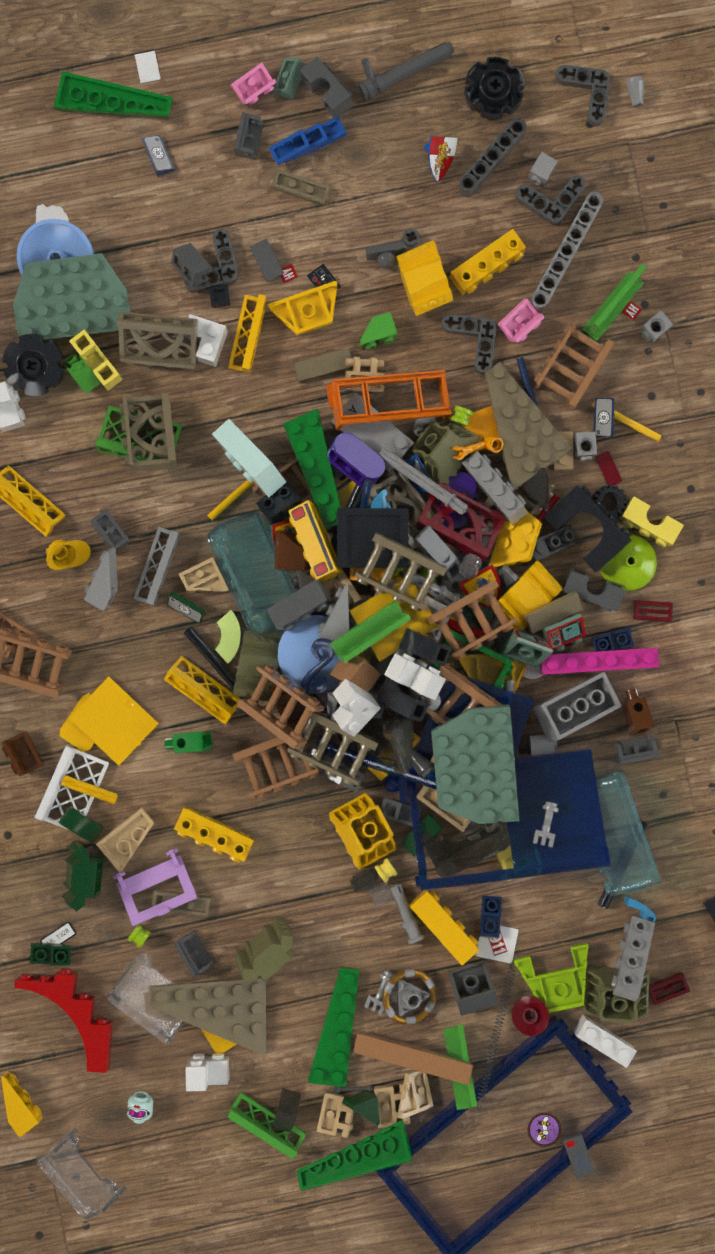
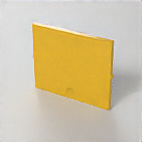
(391, 642)
(113, 721)

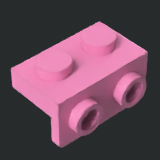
(253, 84)
(520, 321)

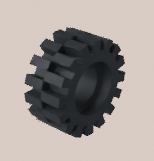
(619, 496)

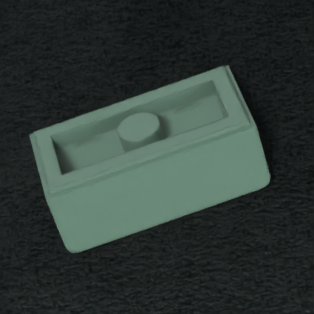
(288, 78)

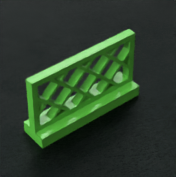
(614, 304)
(116, 448)

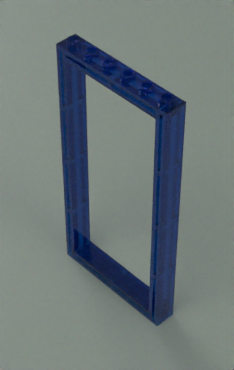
(537, 1180)

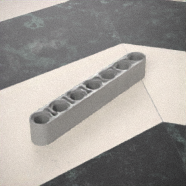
(570, 244)

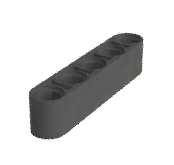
(495, 149)

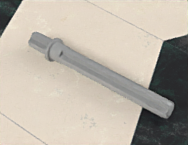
(436, 490)

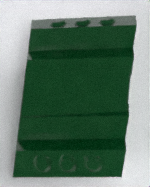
(82, 876)

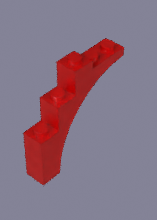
(80, 1008)

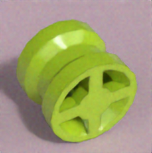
(461, 416)
(139, 936)

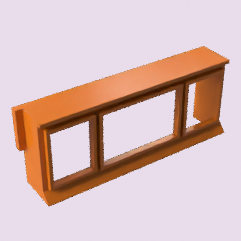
(334, 398)

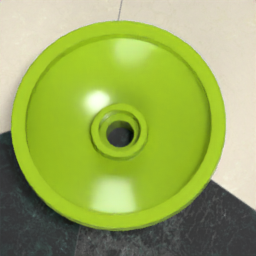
(634, 575)

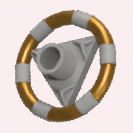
(409, 996)

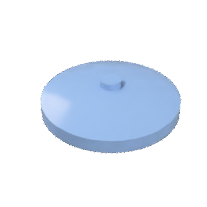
(50, 241)
(296, 655)

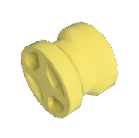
(386, 870)

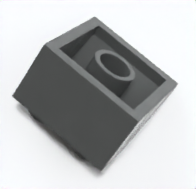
(472, 987)

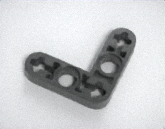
(595, 86)
(557, 205)
(224, 266)
(478, 331)

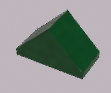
(364, 1104)

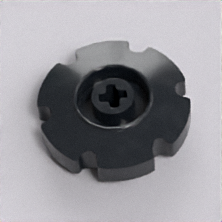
(492, 74)
(19, 361)

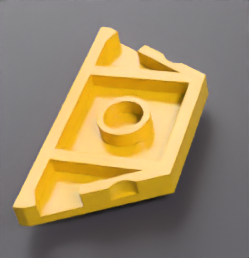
(307, 309)
(516, 541)
(487, 668)

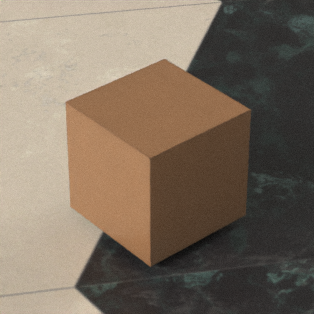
(356, 671)

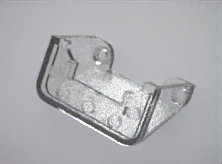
(132, 998)

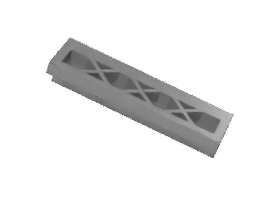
(162, 569)

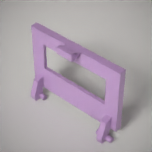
(150, 878)

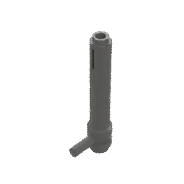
(379, 82)

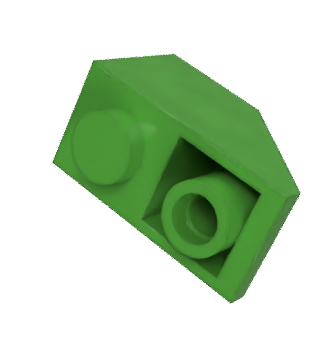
(380, 330)
(81, 372)

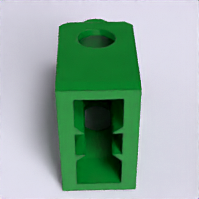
(194, 741)

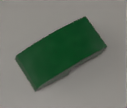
(81, 824)
(428, 825)
(50, 954)

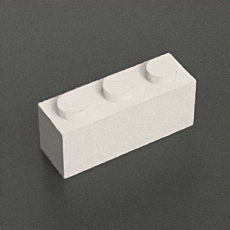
(604, 1041)

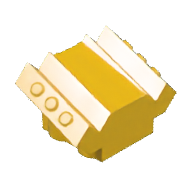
(424, 278)
(528, 593)
(363, 830)

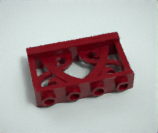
(458, 540)

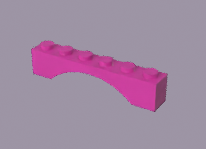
(600, 661)

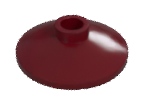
(523, 1020)

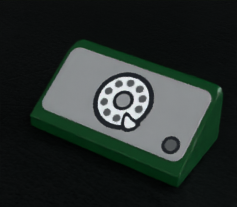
(186, 607)

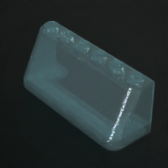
(248, 565)
(626, 841)

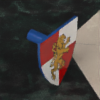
(440, 155)

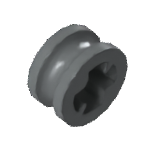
(413, 243)

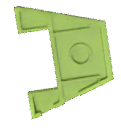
(558, 988)

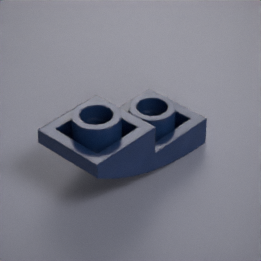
(613, 641)
(490, 917)

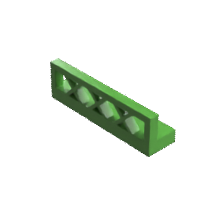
(369, 631)
(457, 1049)
(261, 1130)

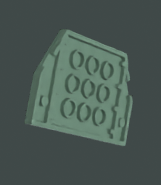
(69, 296)
(477, 765)

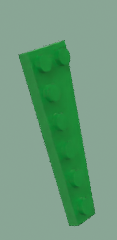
(97, 96)
(311, 451)
(334, 1045)
(369, 1155)

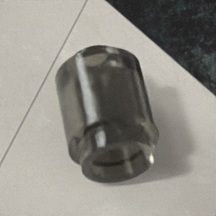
(364, 880)

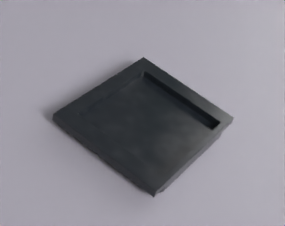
(356, 532)

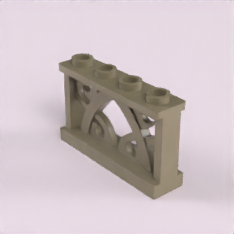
(157, 323)
(166, 450)
(407, 497)

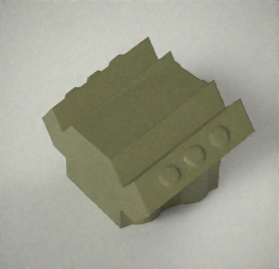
(436, 450)
(255, 651)
(266, 951)
(609, 1007)

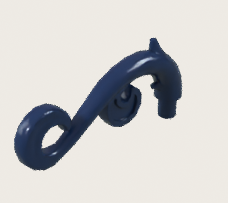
(313, 674)

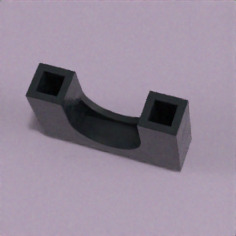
(613, 538)
(399, 696)

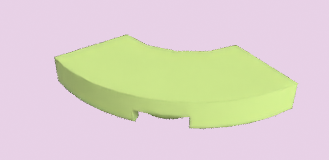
(230, 636)

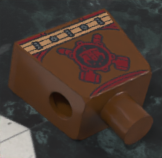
(636, 721)

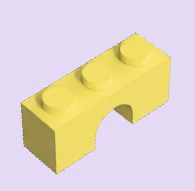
(96, 360)
(636, 517)

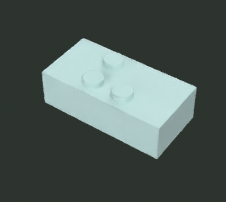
(248, 458)

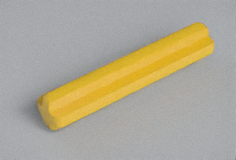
(89, 789)

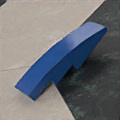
(305, 142)

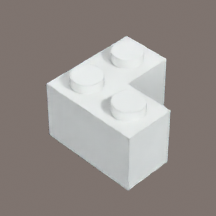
(211, 339)
(10, 413)
(415, 675)
(355, 707)
(206, 1071)

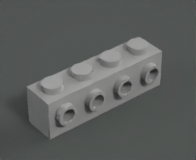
(493, 486)
(633, 958)

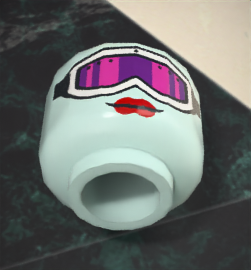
(140, 1107)

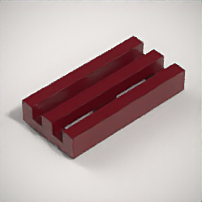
(636, 609)
(665, 981)

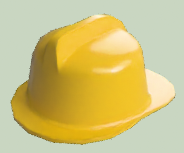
(67, 554)

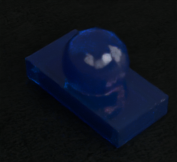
(396, 784)

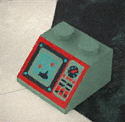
(564, 632)
(525, 647)

